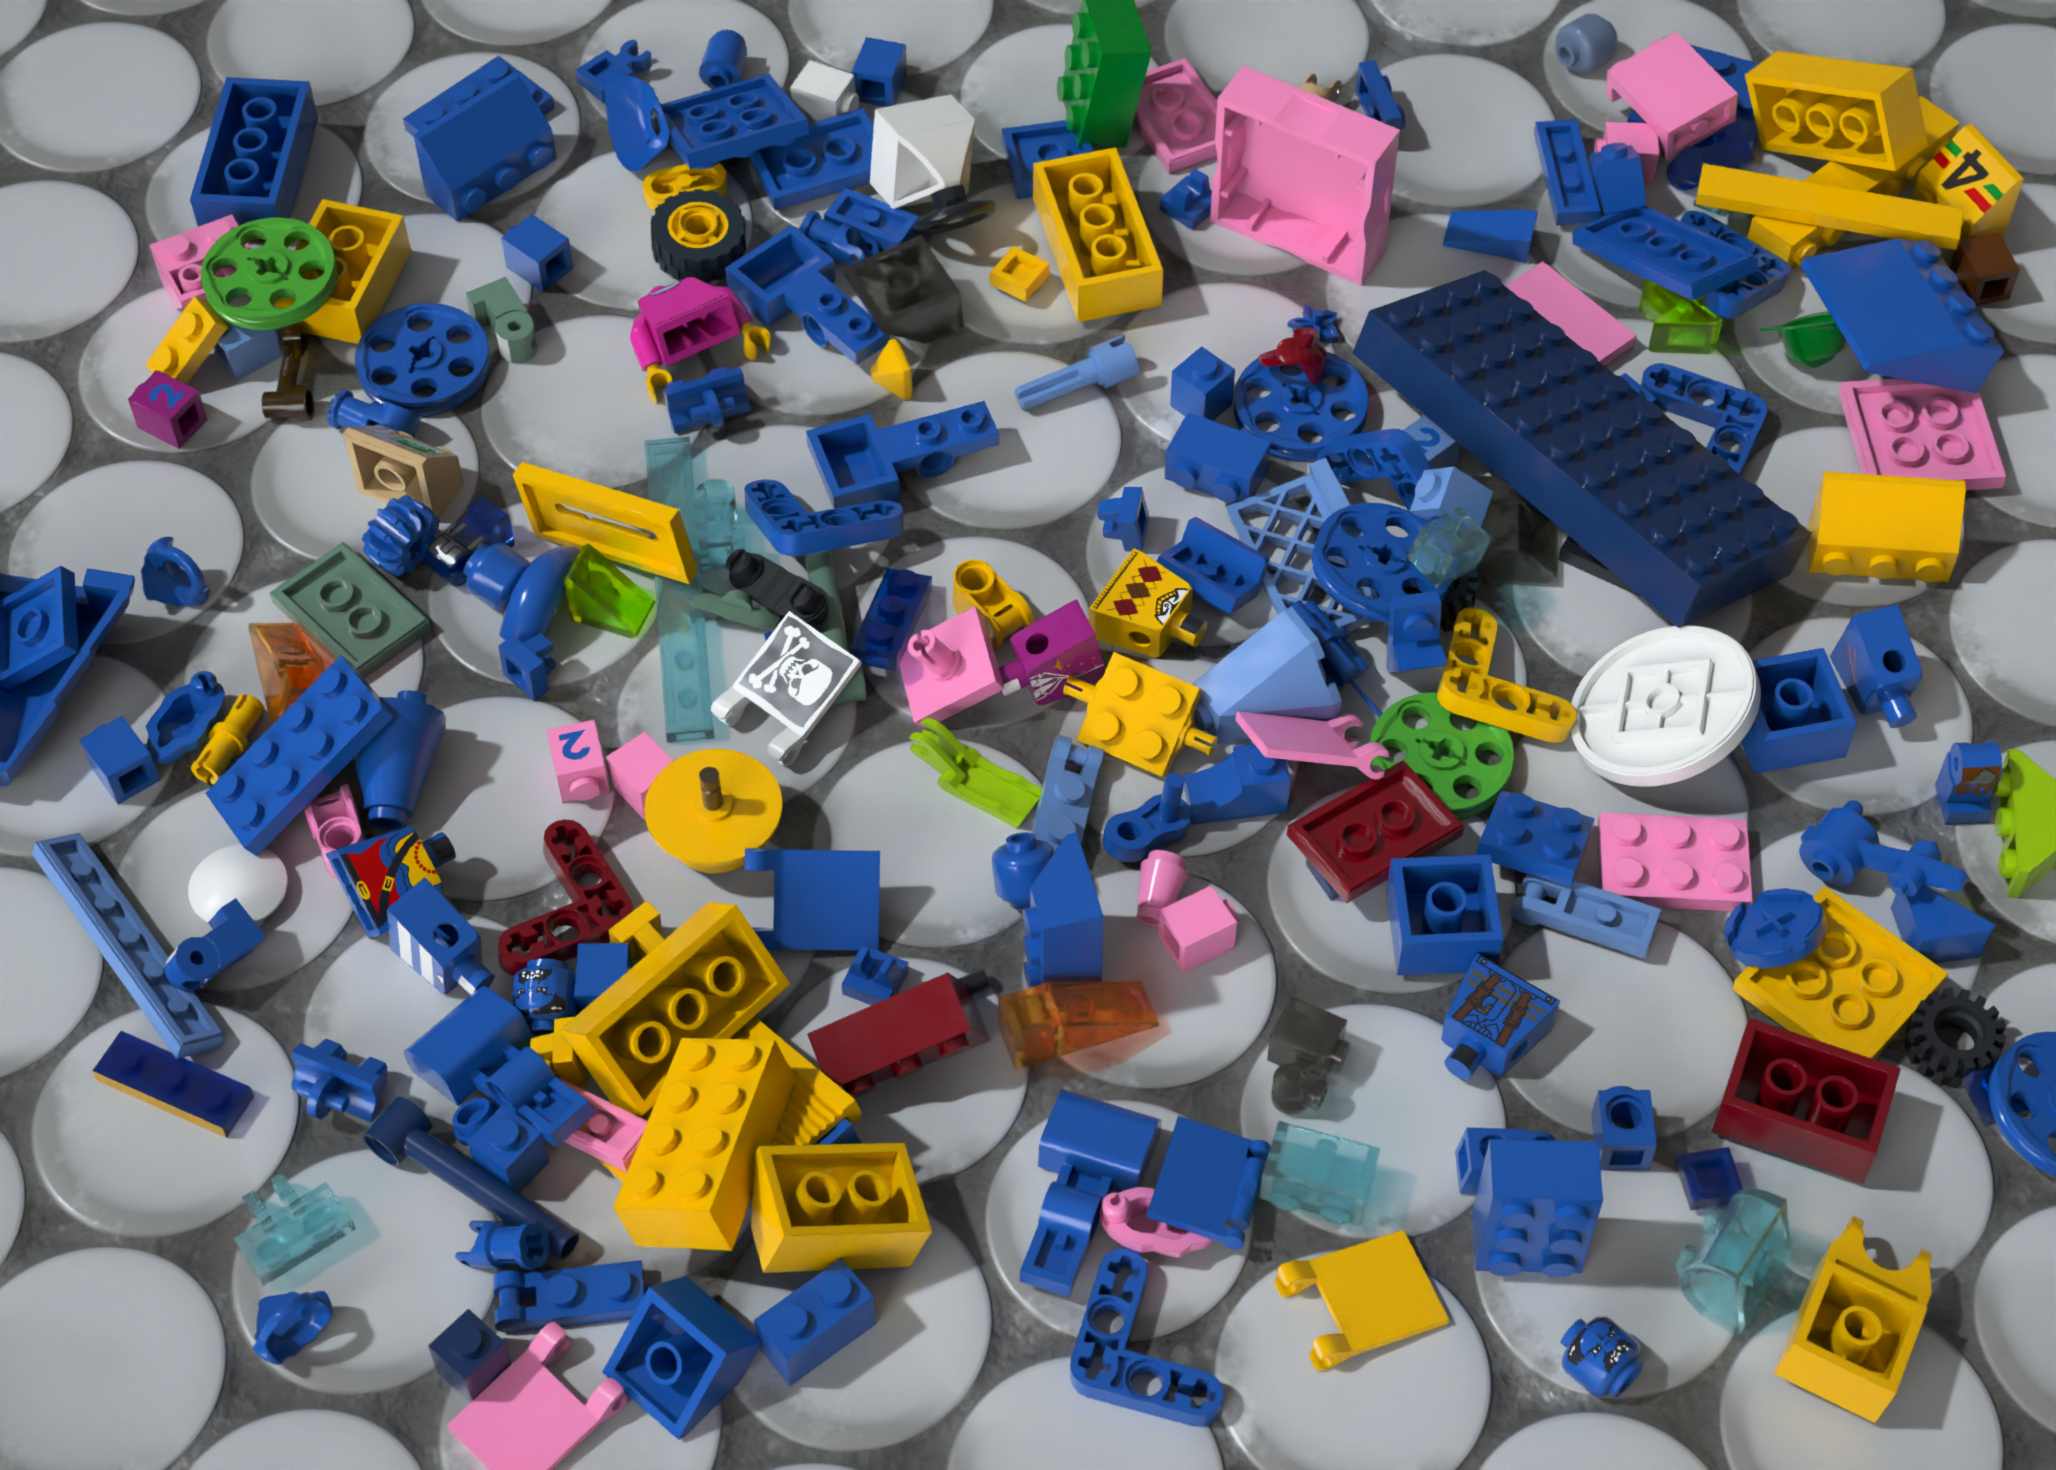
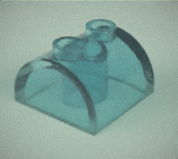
(1737, 1260)

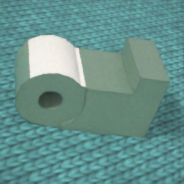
(504, 312)

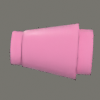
(1159, 885)

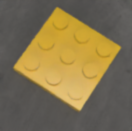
(1851, 988)

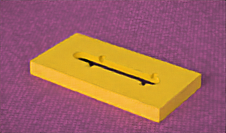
(547, 490)

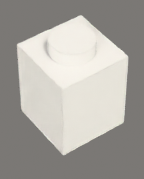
(824, 92)

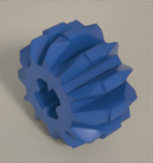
(400, 535)

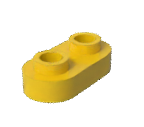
(671, 180)

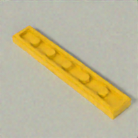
(1829, 206)

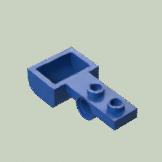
(800, 277)
(862, 462)
(487, 1050)
(1094, 1152)

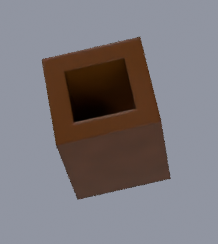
(1985, 268)

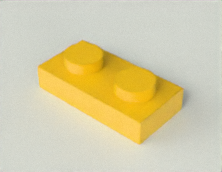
(188, 341)

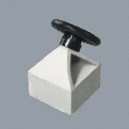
(924, 157)

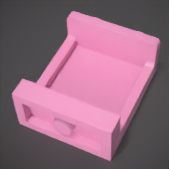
(1674, 93)

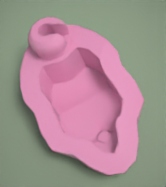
(1126, 1222)

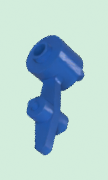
(1848, 843)

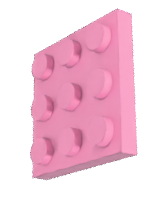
(1921, 432)

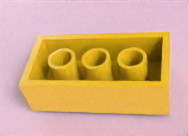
(1837, 110)
(1097, 234)
(692, 985)
(701, 1142)

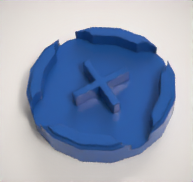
(1776, 928)

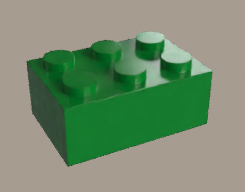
(1104, 72)

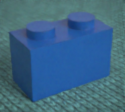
(1217, 459)
(815, 1321)

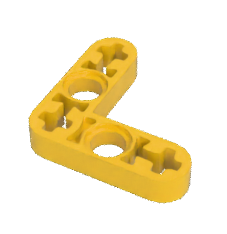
(1483, 691)

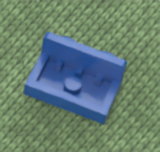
(1216, 566)

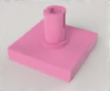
(950, 667)

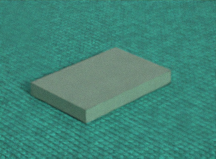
(350, 610)

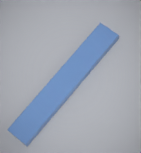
(127, 944)

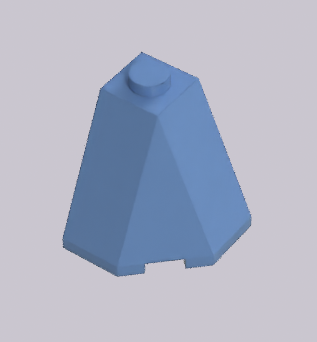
(1270, 675)

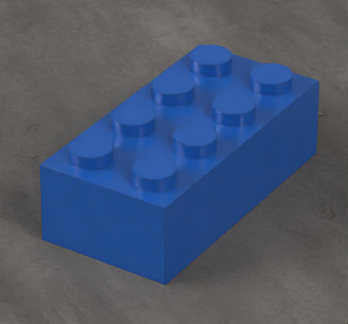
(255, 151)

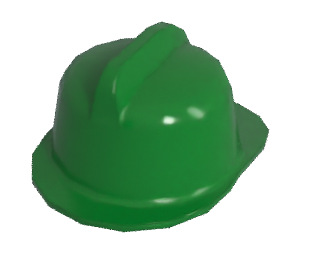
(1811, 338)

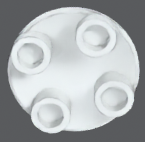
(236, 873)

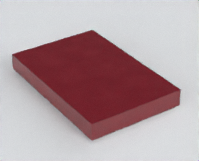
(1370, 825)

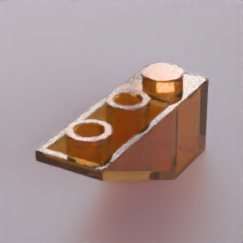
(285, 664)
(1070, 1017)

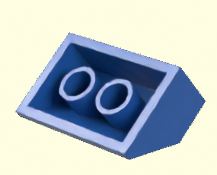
(484, 147)
(1063, 921)

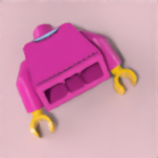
(685, 321)

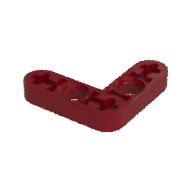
(582, 914)

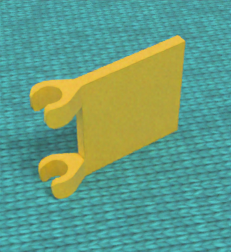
(1372, 1293)

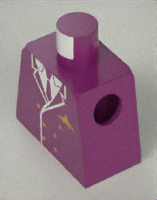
(1051, 653)

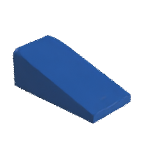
(1492, 232)

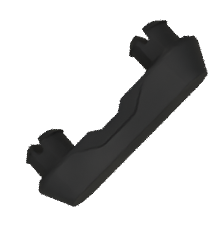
(777, 587)

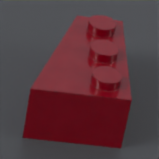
(899, 1035)

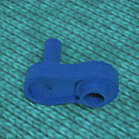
(1154, 824)

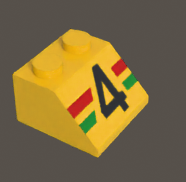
(1971, 177)

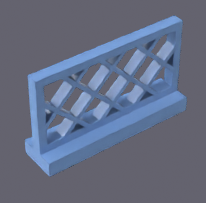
(1326, 499)

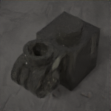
(1306, 1048)

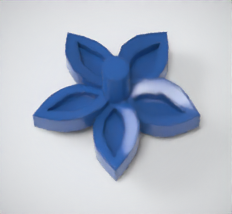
(1320, 320)

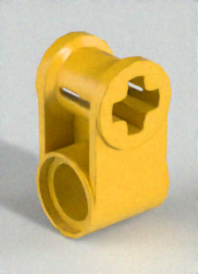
(1002, 607)

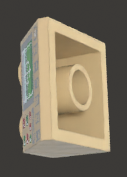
(397, 465)

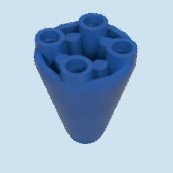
(399, 760)

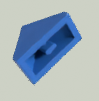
(1940, 926)

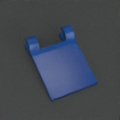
(820, 898)

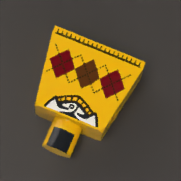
(1145, 608)

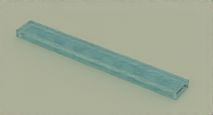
(680, 625)

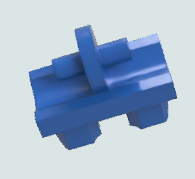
(706, 399)
(336, 1084)

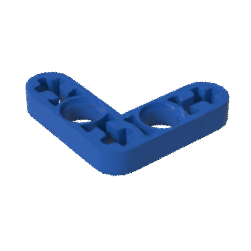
(1750, 290)
(1727, 424)
(1391, 455)
(803, 533)
(1122, 1365)

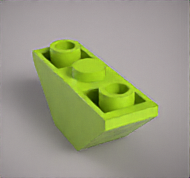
(2025, 823)

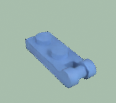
(1066, 794)
(1588, 914)

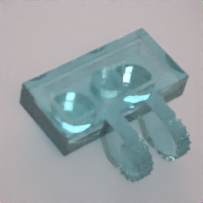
(294, 1231)

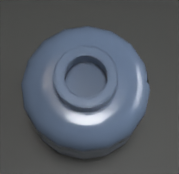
(1586, 43)

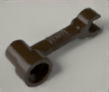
(289, 399)

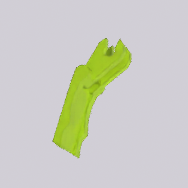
(974, 777)

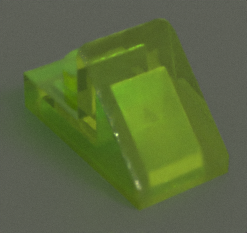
(1678, 322)

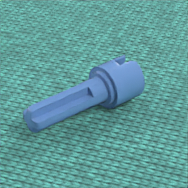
(1105, 364)

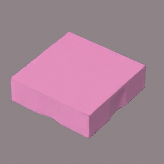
(1303, 174)

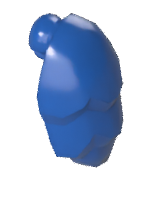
(185, 718)

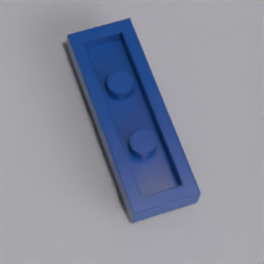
(1566, 172)

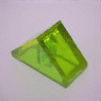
(605, 596)

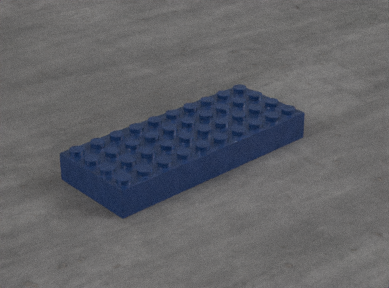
(1582, 446)

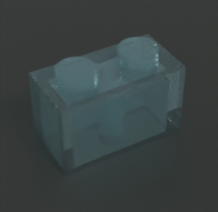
(1319, 1174)

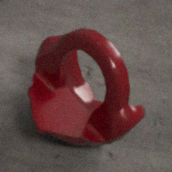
(1302, 350)

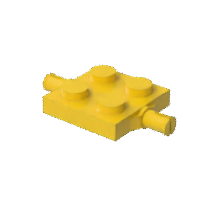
(1140, 715)

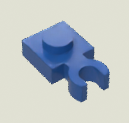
(626, 62)

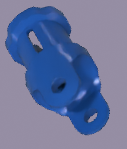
(838, 241)
(504, 1244)

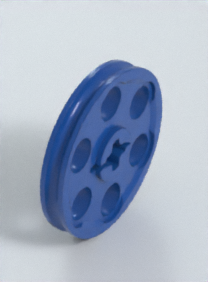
(416, 345)
(1300, 418)
(1364, 556)
(2009, 1081)

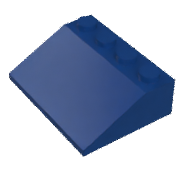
(1905, 313)

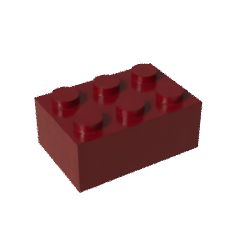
(1806, 1100)

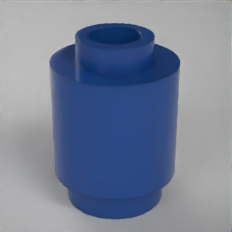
(723, 59)

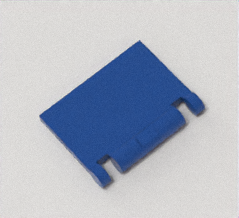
(1209, 1182)

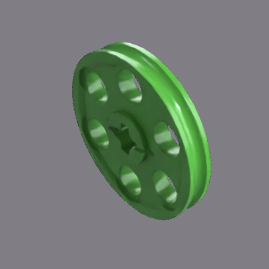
(271, 286)
(1460, 745)

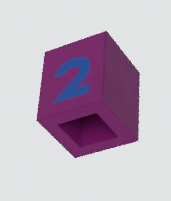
(167, 409)

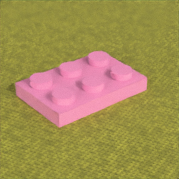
(1675, 860)

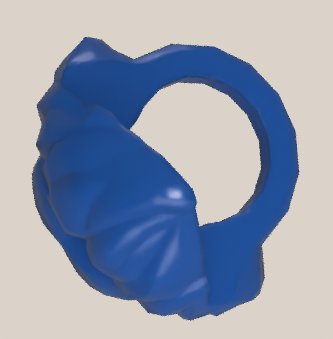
(166, 581)
(289, 1323)

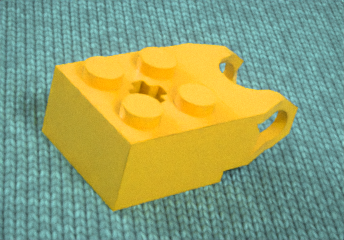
(1856, 1326)

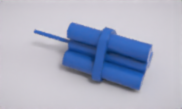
(1341, 660)

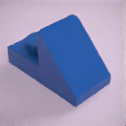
(1414, 632)

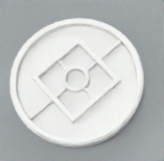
(1665, 706)

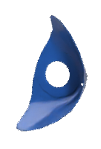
(629, 119)

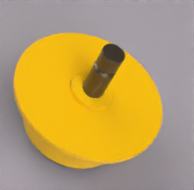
(713, 808)

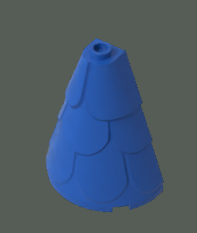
(33, 706)

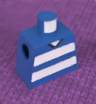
(436, 940)

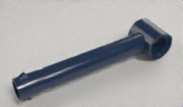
(404, 1133)

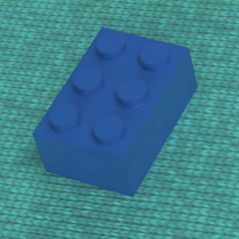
(1536, 1206)

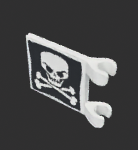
(792, 680)

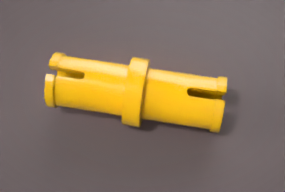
(228, 738)

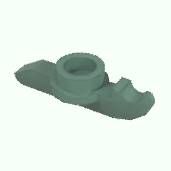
(735, 607)

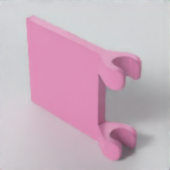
(1312, 740)
(529, 1415)

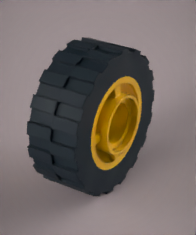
(697, 235)

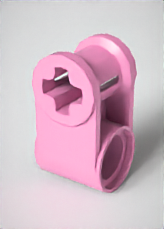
(334, 822)

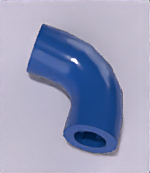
(538, 594)

